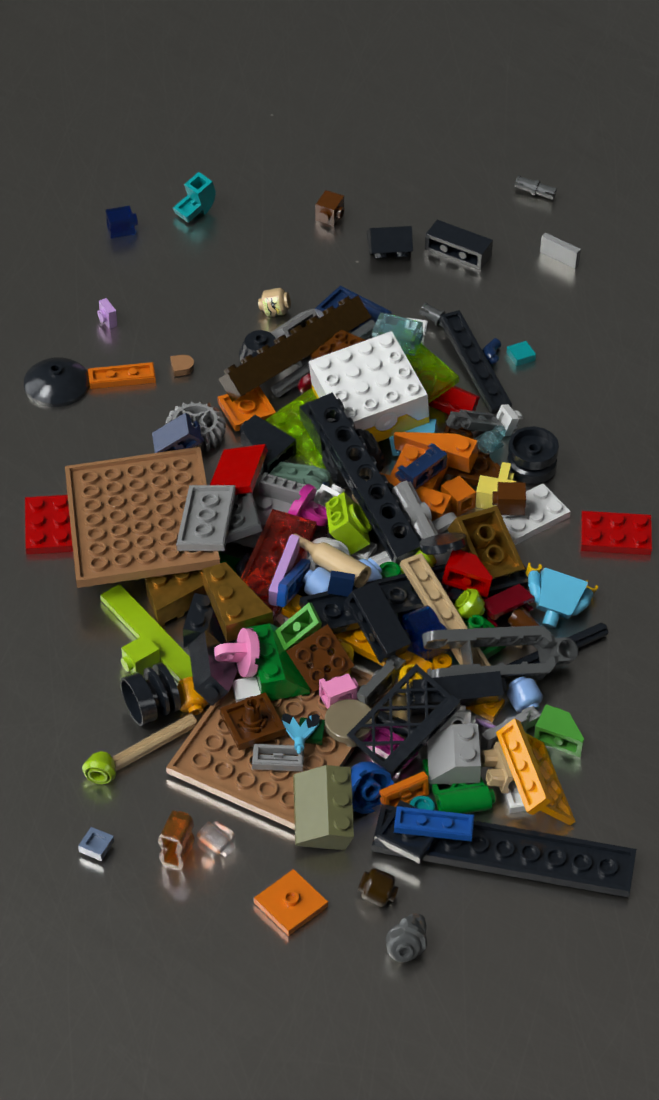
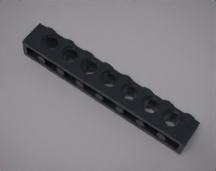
(396, 548)

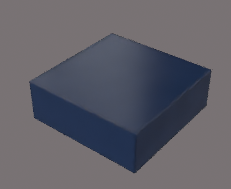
(341, 583)

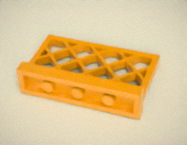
(533, 773)

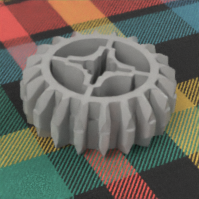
(207, 417)

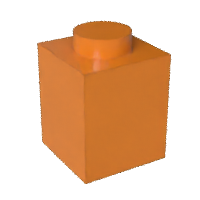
(462, 495)

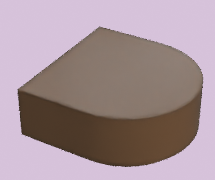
(182, 364)

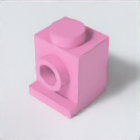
(338, 689)

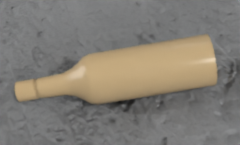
(336, 560)

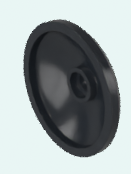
(56, 382)

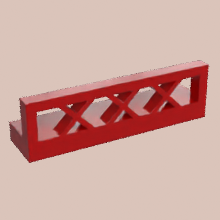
(454, 400)

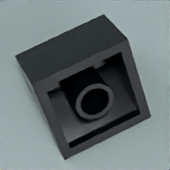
(390, 241)
(201, 618)

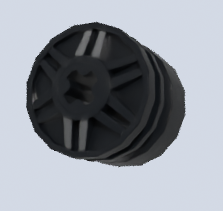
(150, 694)

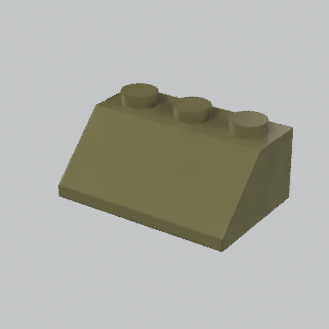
(323, 807)

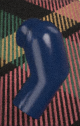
(490, 350)

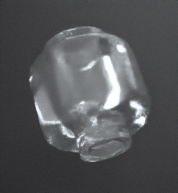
(216, 840)

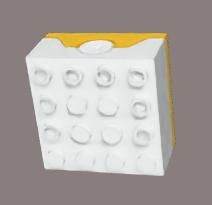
(374, 386)

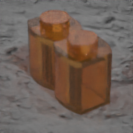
(176, 839)

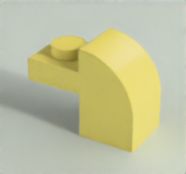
(489, 484)

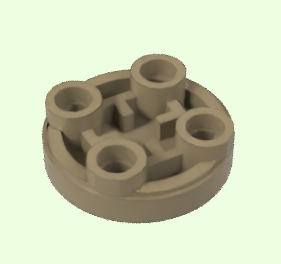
(343, 717)

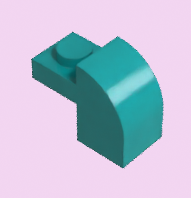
(199, 197)

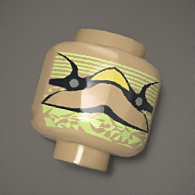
(274, 302)

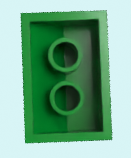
(276, 670)

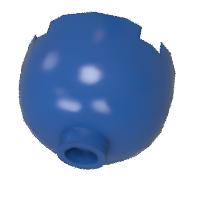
(366, 781)

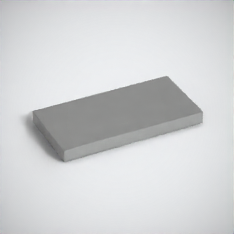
(206, 518)

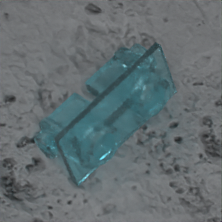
(491, 440)

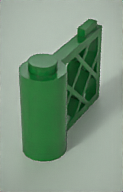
(462, 797)

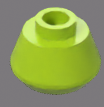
(470, 604)
(100, 768)

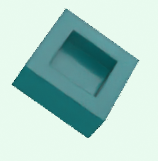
(521, 353)

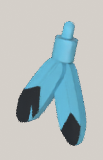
(298, 733)

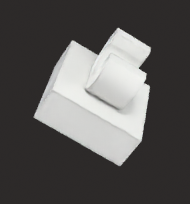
(509, 418)

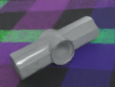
(416, 510)

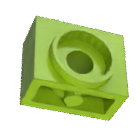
(348, 522)

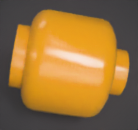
(190, 700)

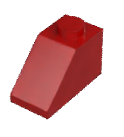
(467, 572)

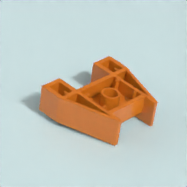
(460, 455)

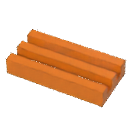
(405, 790)

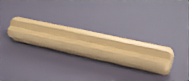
(154, 741)

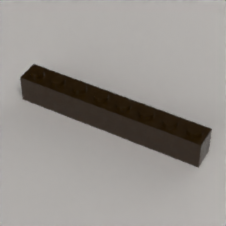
(294, 348)

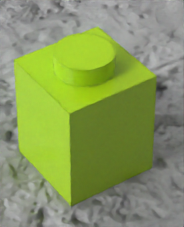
(139, 655)

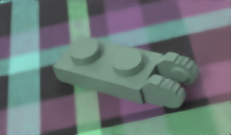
(302, 473)

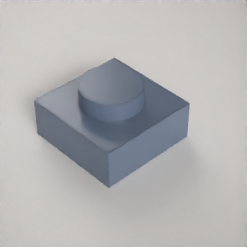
(96, 843)

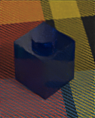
(121, 221)

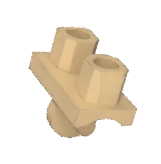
(500, 773)

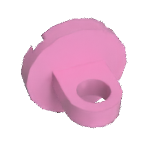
(242, 652)

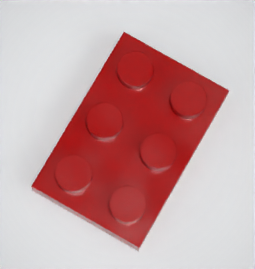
(47, 525)
(616, 533)

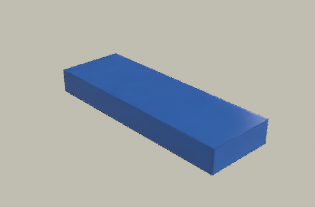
(292, 583)
(434, 823)

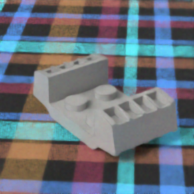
(273, 494)

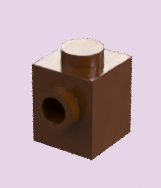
(329, 208)
(510, 498)

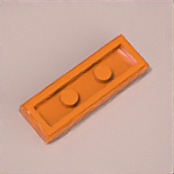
(121, 375)

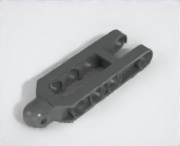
(551, 650)

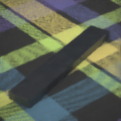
(474, 361)

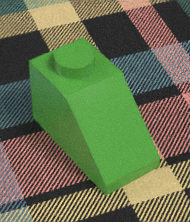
(299, 626)
(559, 731)

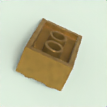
(489, 540)

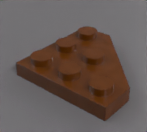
(482, 466)

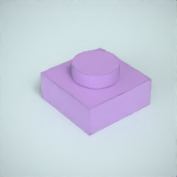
(107, 313)

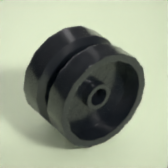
(533, 455)

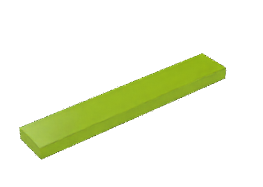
(141, 623)

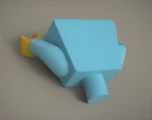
(558, 594)

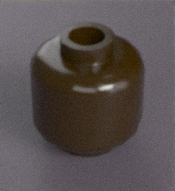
(377, 887)

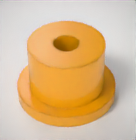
(442, 660)

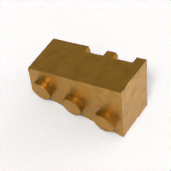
(173, 594)
(233, 601)

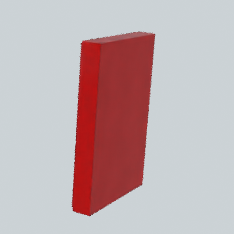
(240, 467)

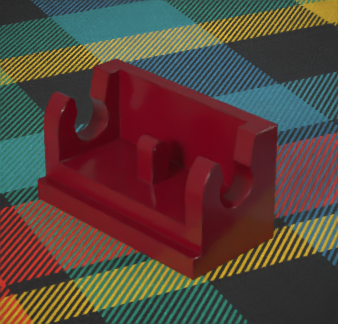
(507, 602)

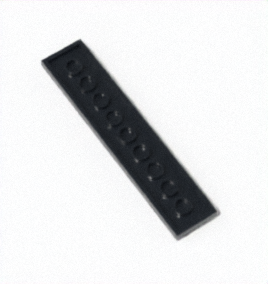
(400, 594)
(532, 856)

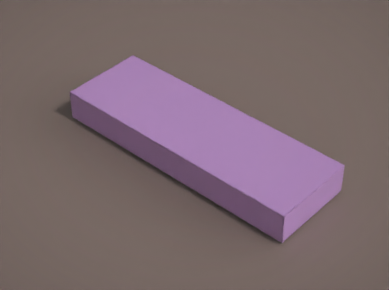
(285, 566)

